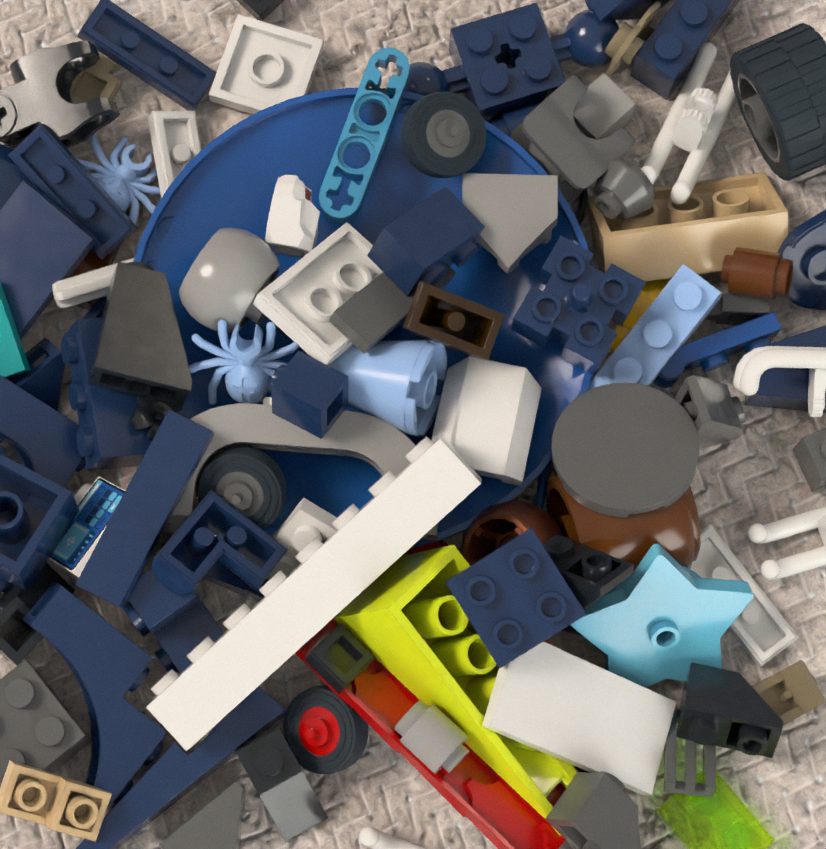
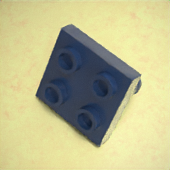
(515, 597)

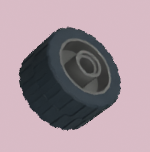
(784, 98)

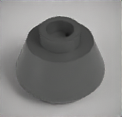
(623, 191)

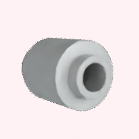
(432, 737)

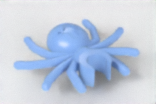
(125, 179)
(243, 362)

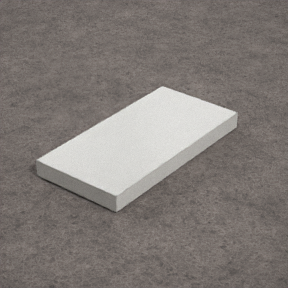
(581, 715)

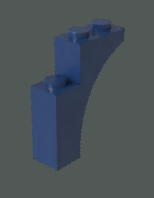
(106, 669)

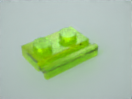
(714, 821)

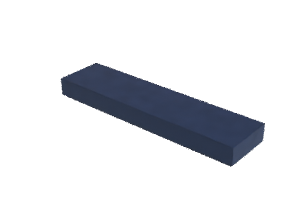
(145, 509)

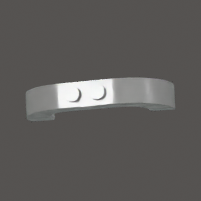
(257, 427)

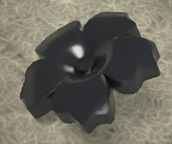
(151, 415)

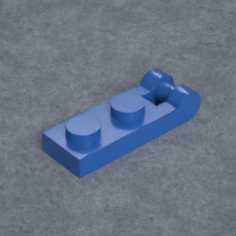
(714, 350)

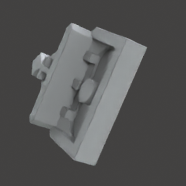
(514, 210)

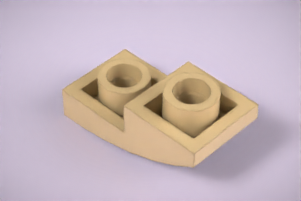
(53, 800)

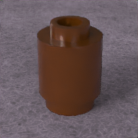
(757, 273)

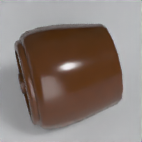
(631, 537)

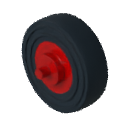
(324, 731)

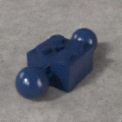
(519, 40)

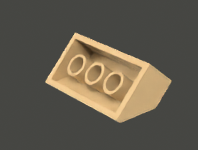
(698, 233)

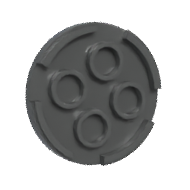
(625, 449)

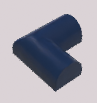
(213, 534)

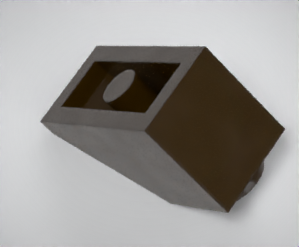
(453, 321)

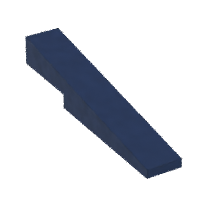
(179, 773)

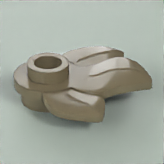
(629, 40)

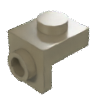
(791, 692)

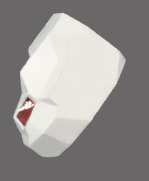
(292, 218)

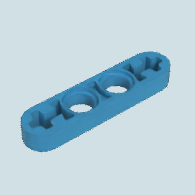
(368, 136)

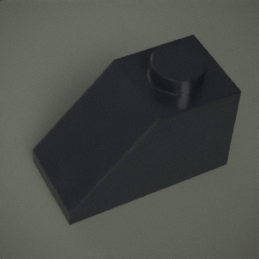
(282, 784)

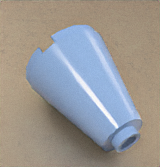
(396, 381)

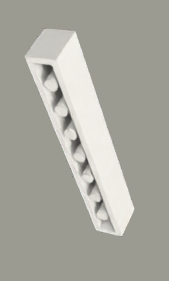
(313, 592)

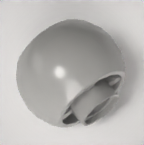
(228, 278)

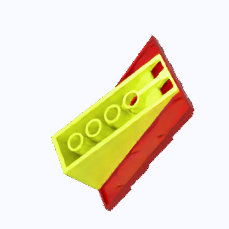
(435, 655)

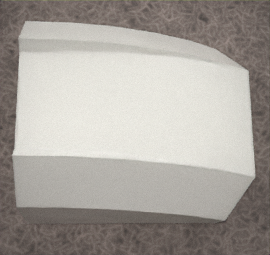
(489, 416)

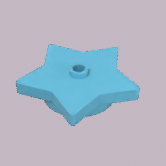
(663, 620)

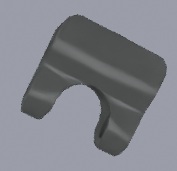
(561, 148)

